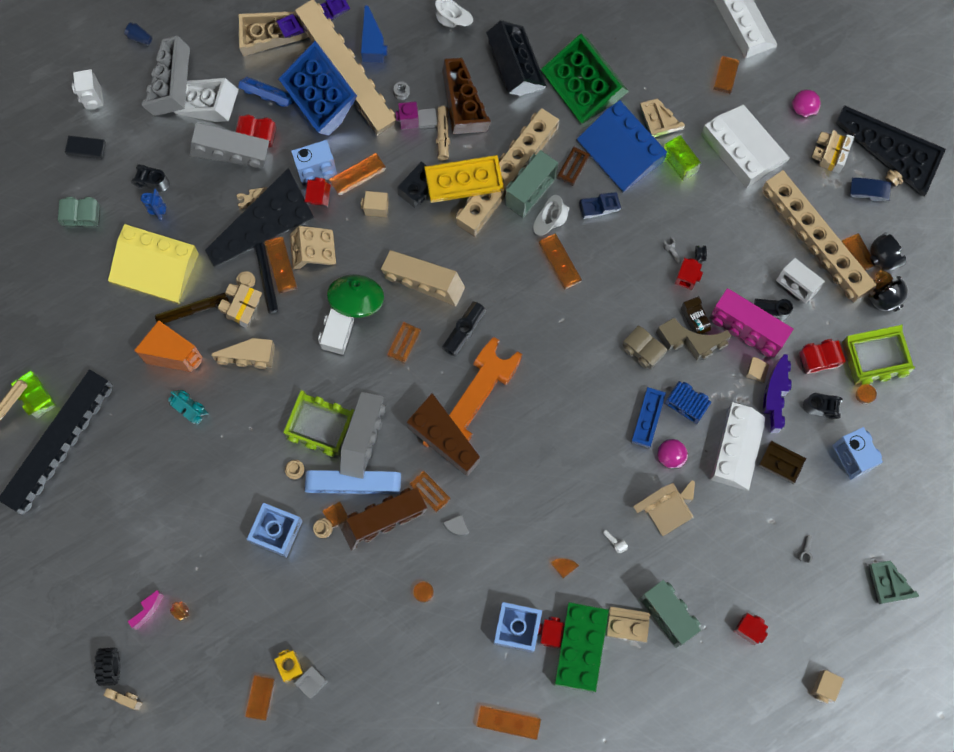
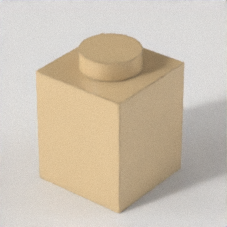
(375, 204)
(827, 687)

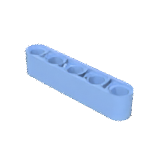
(333, 482)

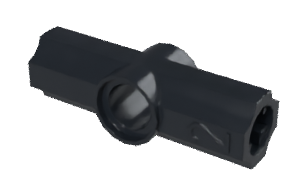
(457, 337)

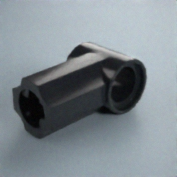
(772, 307)

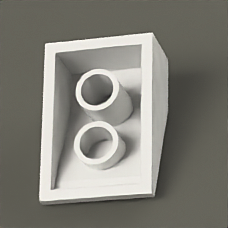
(209, 99)

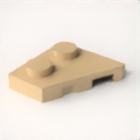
(659, 119)

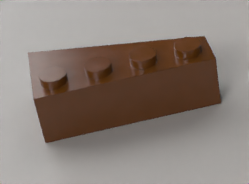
(464, 106)
(443, 435)
(383, 517)

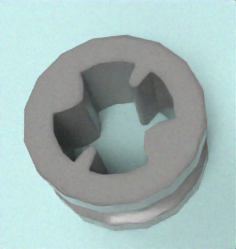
(401, 85)

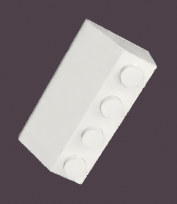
(746, 26)
(738, 446)

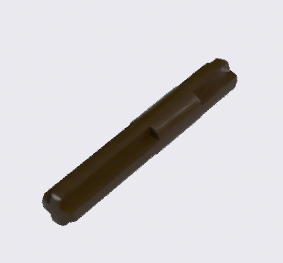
(191, 308)

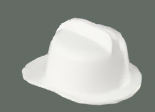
(451, 14)
(551, 216)

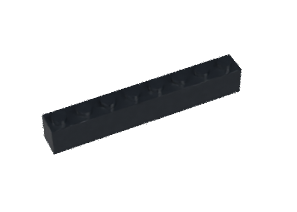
(55, 442)

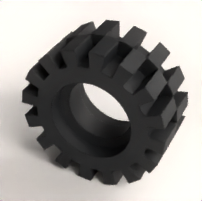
(107, 666)

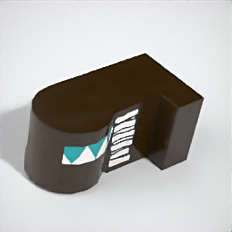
(696, 316)

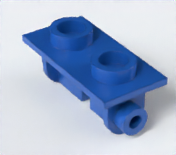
(154, 204)

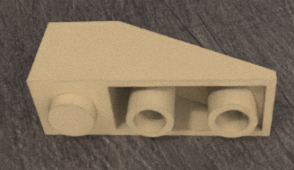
(250, 352)

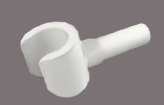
(620, 546)

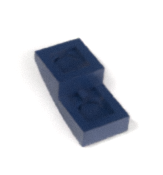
(870, 188)
(600, 206)

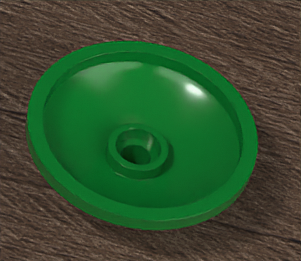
(355, 296)

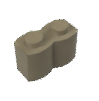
(644, 347)

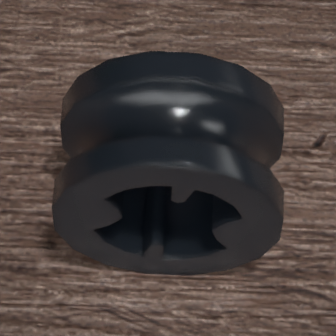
(701, 253)

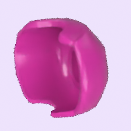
(806, 103)
(672, 453)

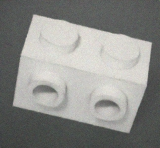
(87, 89)
(803, 281)
(336, 332)

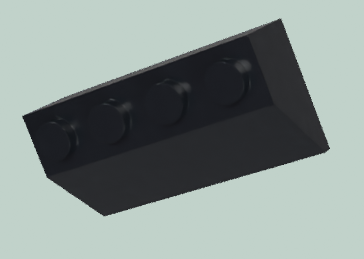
(515, 58)

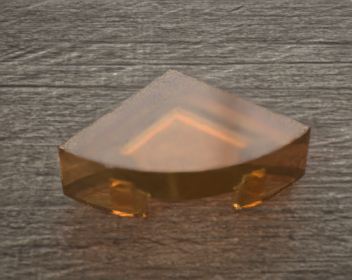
(882, 278)
(564, 566)

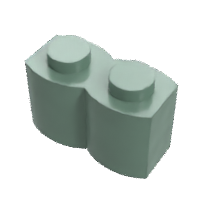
(78, 212)

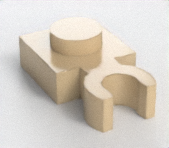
(249, 199)
(129, 700)

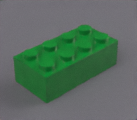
(581, 647)

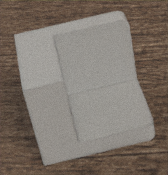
(311, 682)

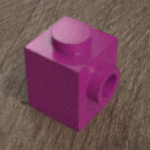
(407, 115)

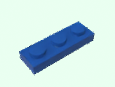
(265, 91)
(648, 417)

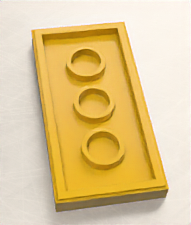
(464, 178)

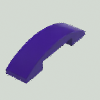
(332, 9)

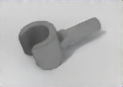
(670, 247)
(806, 550)

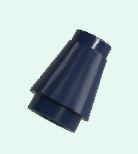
(137, 34)

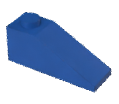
(373, 45)

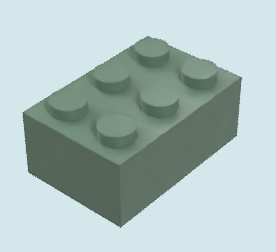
(531, 183)
(670, 613)

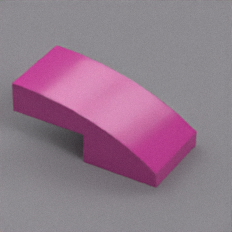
(150, 605)

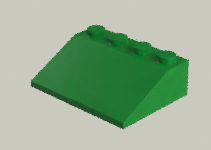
(584, 79)

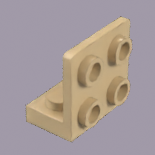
(312, 246)
(666, 509)

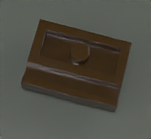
(782, 462)

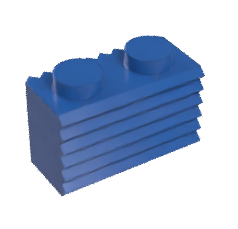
(688, 402)

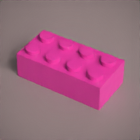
(750, 323)

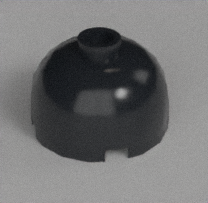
(886, 253)
(890, 295)

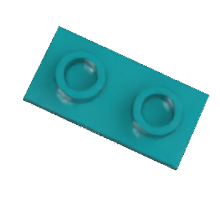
(181, 400)

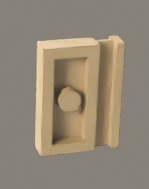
(628, 624)

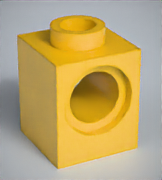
(297, 669)

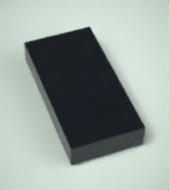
(85, 147)

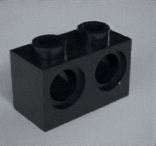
(414, 182)

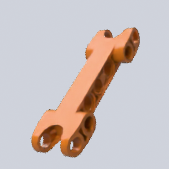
(491, 371)

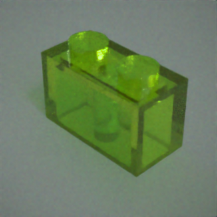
(682, 158)
(35, 396)

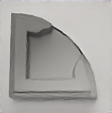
(457, 526)

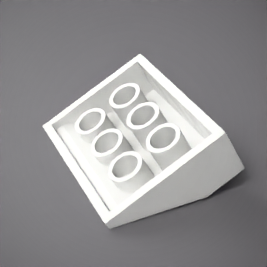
(744, 145)

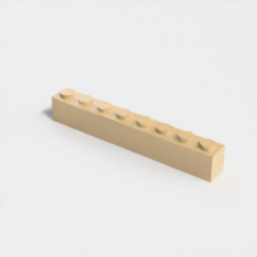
(368, 101)

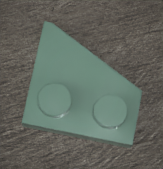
(889, 583)

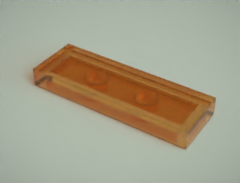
(357, 174)
(560, 261)
(281, 265)
(509, 722)

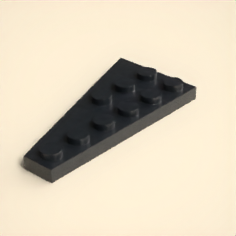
(899, 150)
(270, 215)

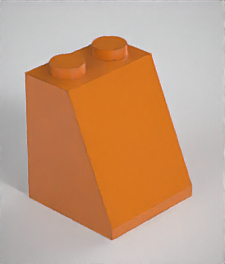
(168, 349)

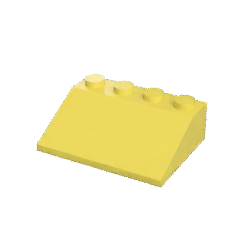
(152, 263)

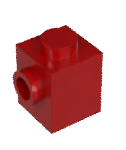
(318, 192)
(689, 273)
(752, 629)
(551, 632)

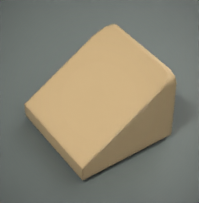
(757, 370)
(688, 492)

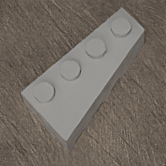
(169, 79)
(227, 146)
(361, 435)

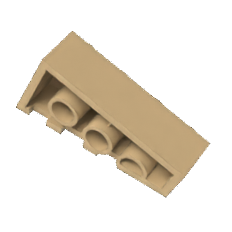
(262, 32)
(424, 277)

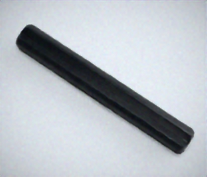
(266, 278)

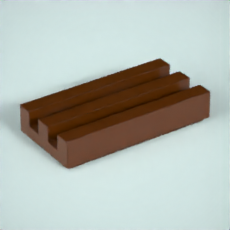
(567, 178)

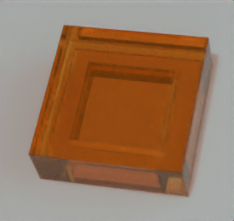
(336, 514)

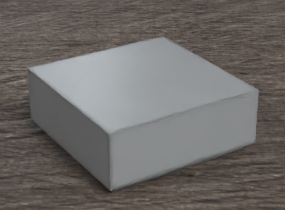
(427, 118)

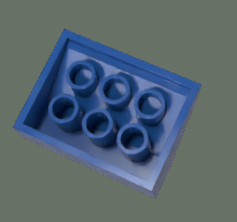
(319, 89)
(622, 146)

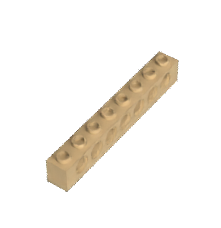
(540, 120)
(817, 226)

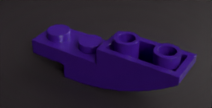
(777, 386)

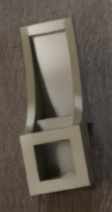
(701, 346)

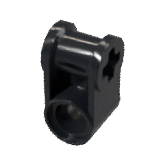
(147, 178)
(826, 405)

